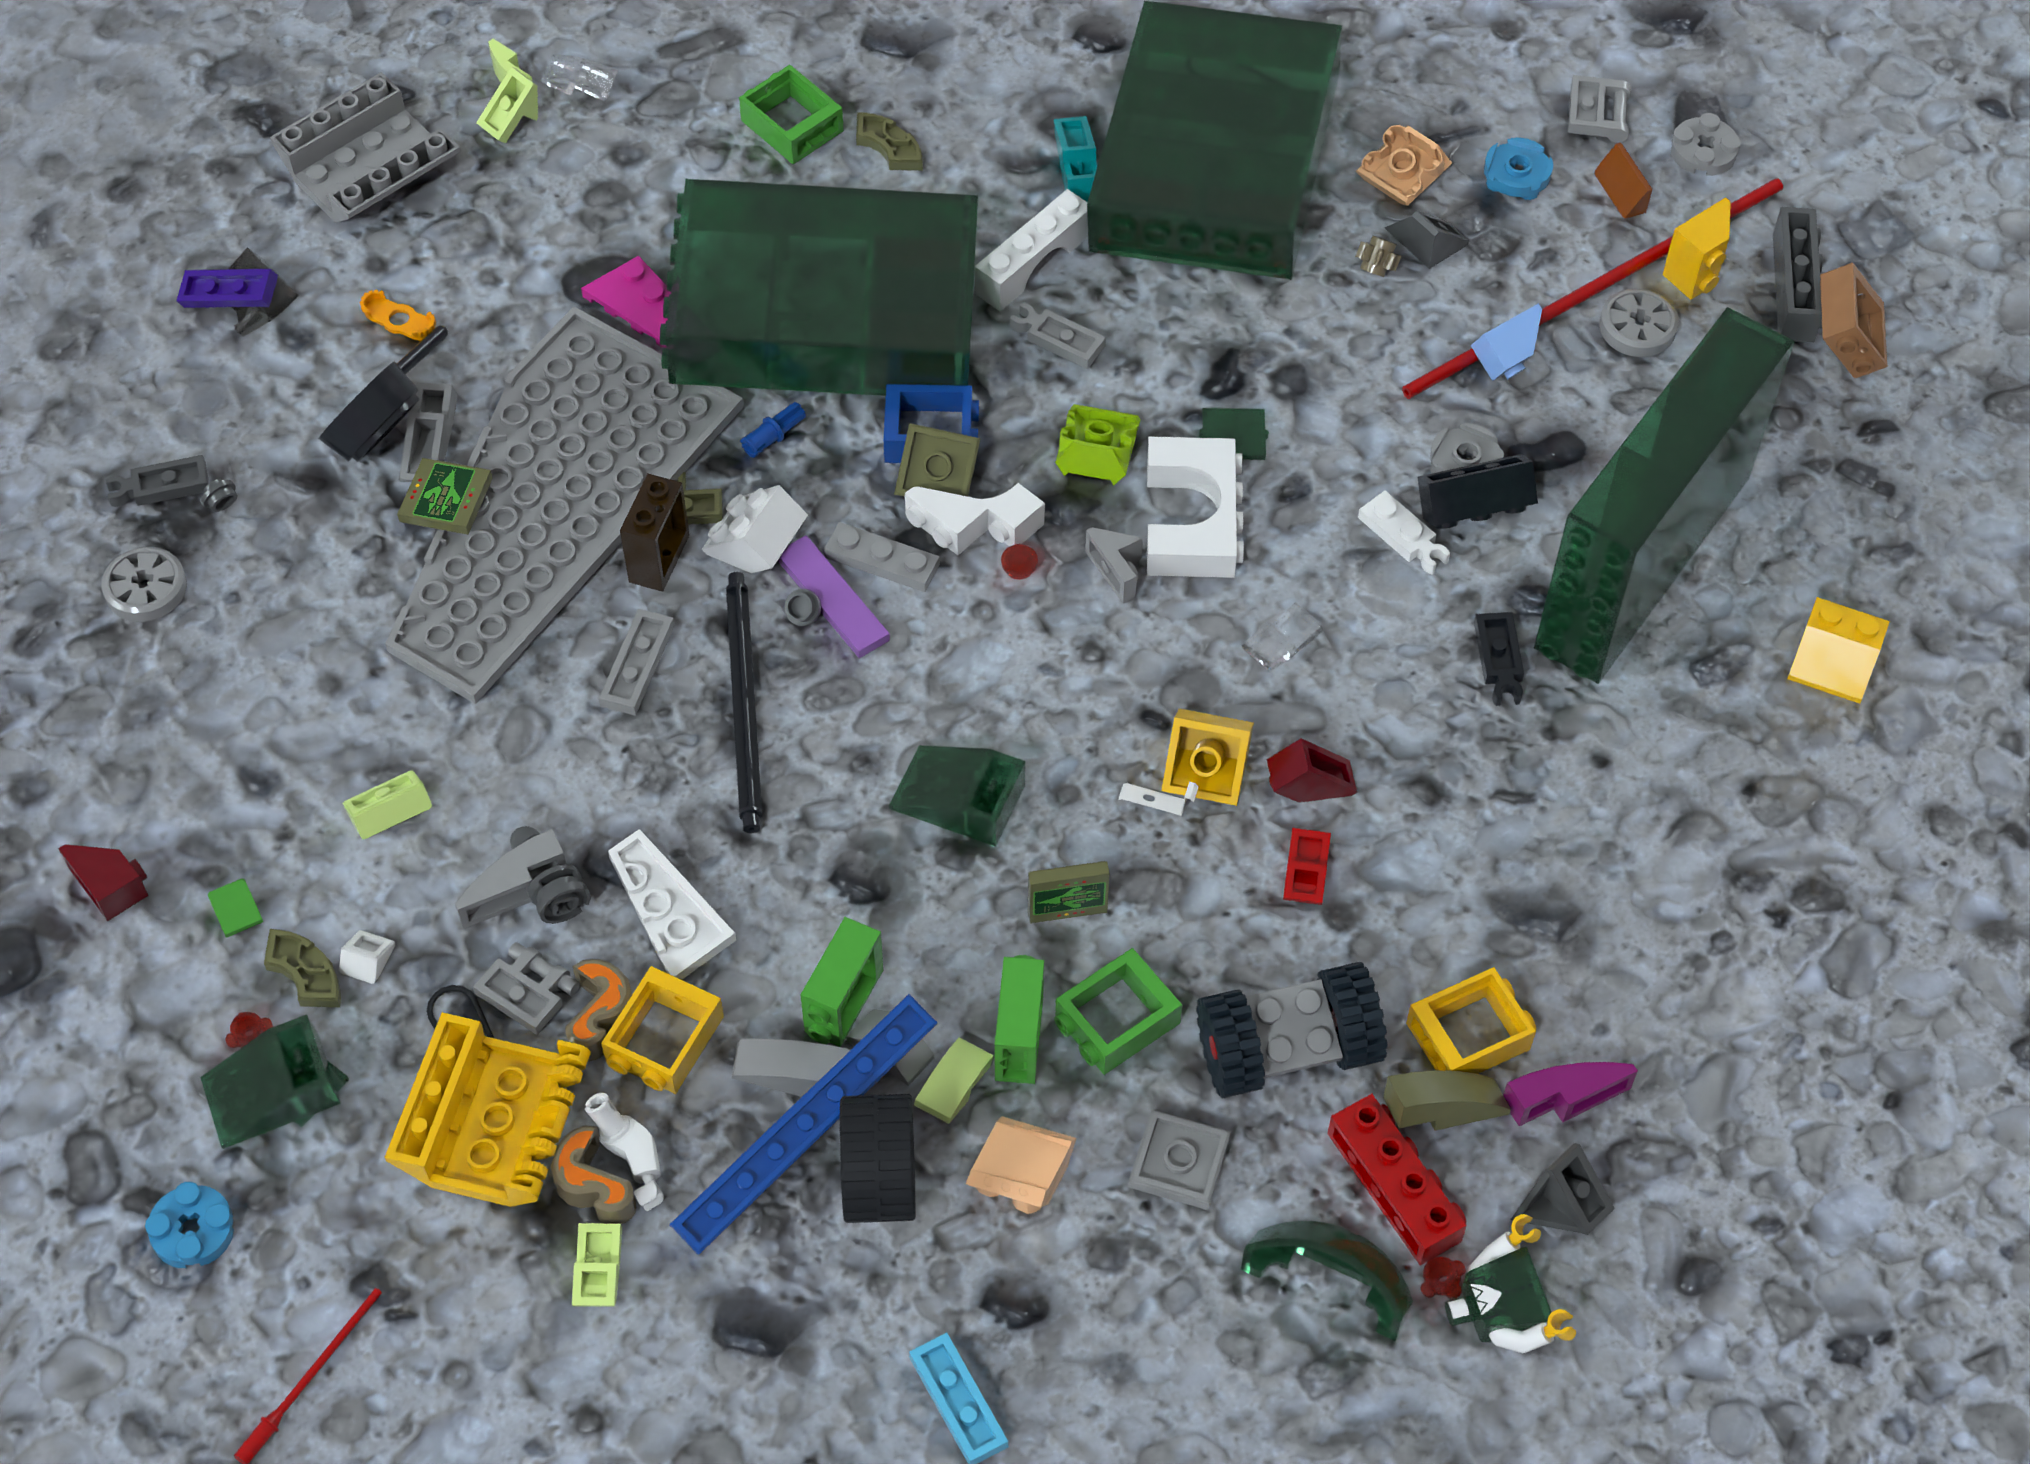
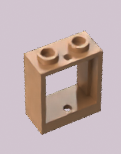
(1853, 322)

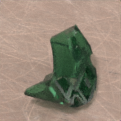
(1341, 1251)

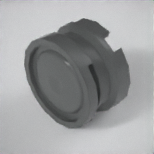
(559, 893)

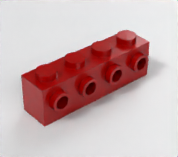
(1397, 1178)

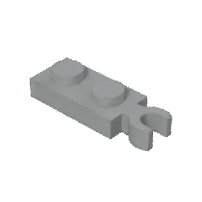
(1059, 335)

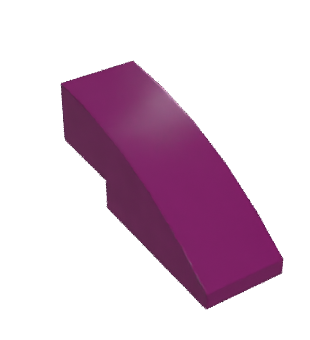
(1567, 1089)

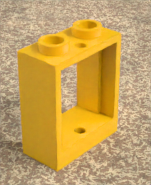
(675, 995)
(1438, 1046)

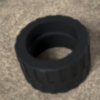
(877, 1158)

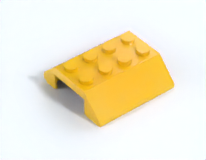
(485, 1113)

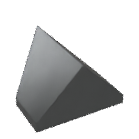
(1428, 237)
(1568, 1195)

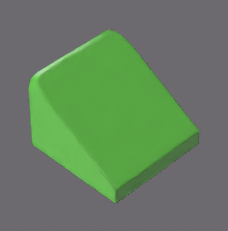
(235, 907)

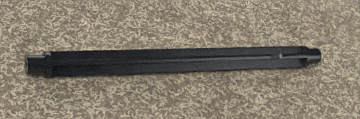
(743, 703)

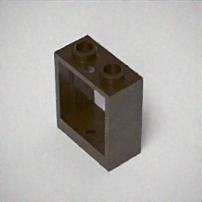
(652, 527)

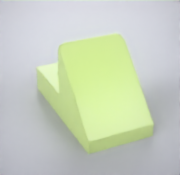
(511, 101)

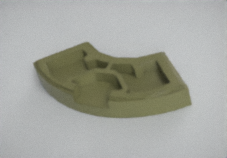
(891, 141)
(305, 966)

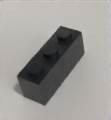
(1477, 491)

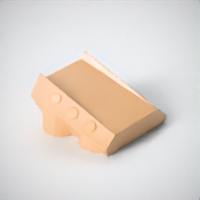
(1403, 164)
(1021, 1164)

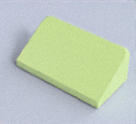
(387, 804)

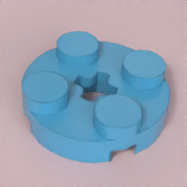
(1518, 183)
(191, 1248)

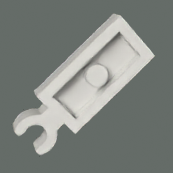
(1403, 531)

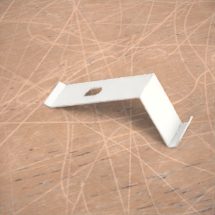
(1162, 801)

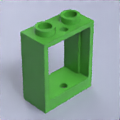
(807, 135)
(842, 982)
(1146, 985)
(1019, 1019)

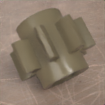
(1378, 256)

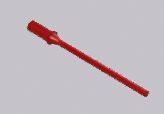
(271, 1422)

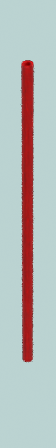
(1587, 291)

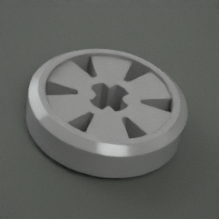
(1635, 340)
(123, 582)

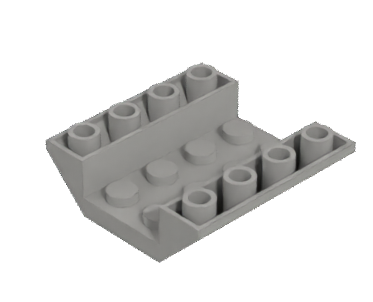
(360, 149)

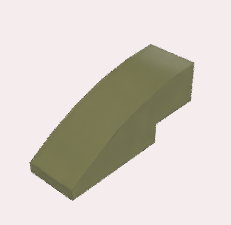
(1443, 1098)

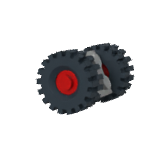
(1291, 1029)

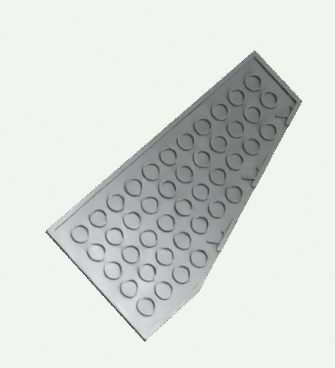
(566, 463)

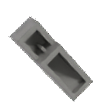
(428, 427)
(507, 880)
(784, 1064)

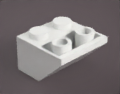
(755, 529)

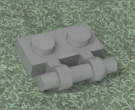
(520, 996)

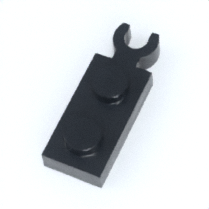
(1500, 654)

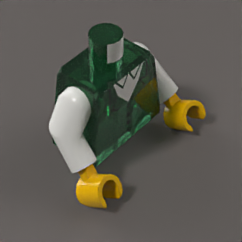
(1507, 1296)

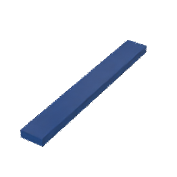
(802, 1125)

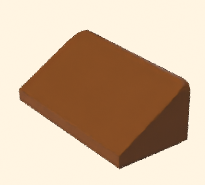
(1624, 182)

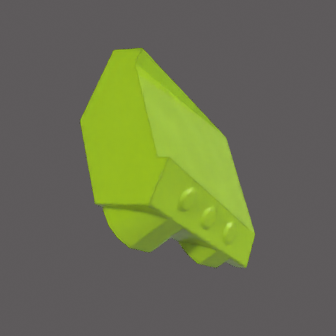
(1097, 443)

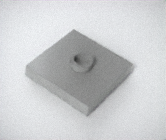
(1179, 1159)

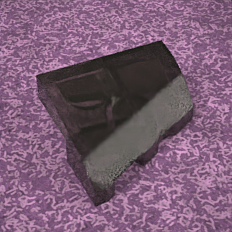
(254, 317)

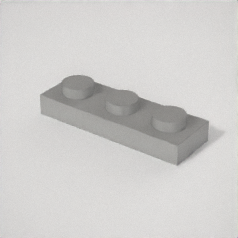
(882, 557)
(636, 662)

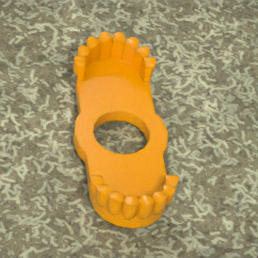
(380, 310)

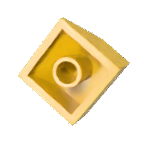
(1699, 250)
(1838, 650)
(1209, 753)

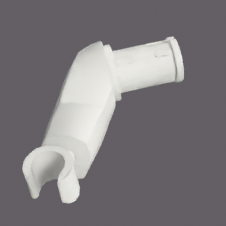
(631, 1142)

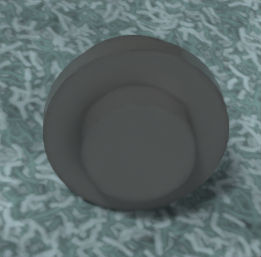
(219, 495)
(802, 607)

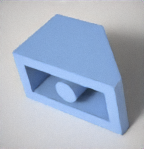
(1509, 344)

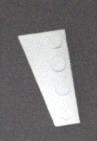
(672, 912)

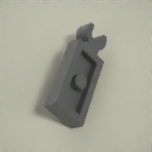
(160, 482)

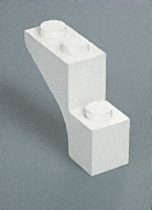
(961, 520)

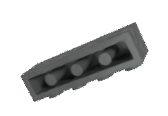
(1798, 273)

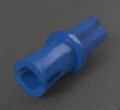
(772, 429)

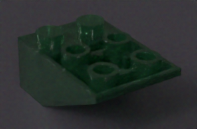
(961, 790)
(270, 1083)

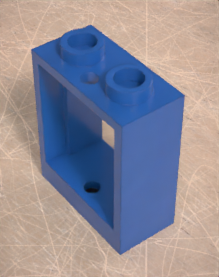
(924, 398)

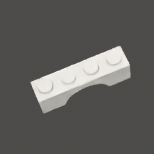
(1007, 269)

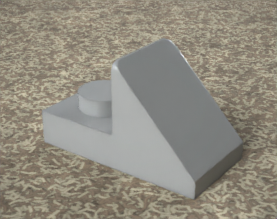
(1114, 558)

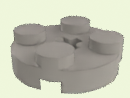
(1710, 131)
(1467, 438)

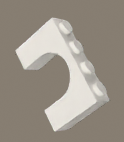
(1208, 546)

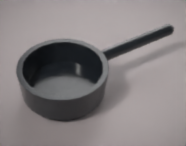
(379, 404)

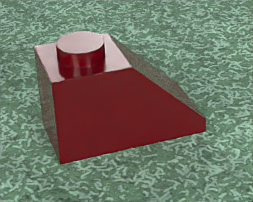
(1310, 773)
(106, 877)

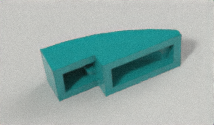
(1076, 154)

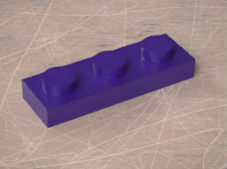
(227, 288)

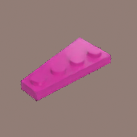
(632, 294)

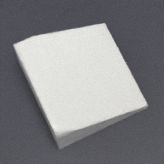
(365, 956)

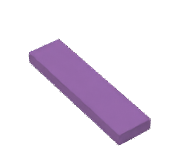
(838, 600)

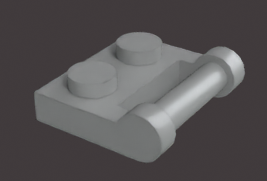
(1587, 107)

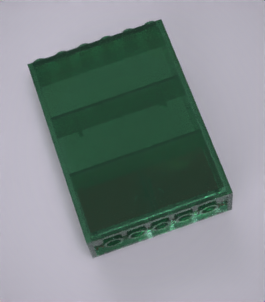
(1215, 140)
(819, 288)
(1661, 494)

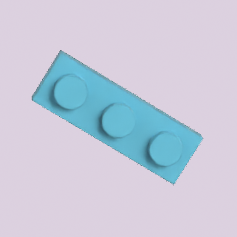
(958, 1399)

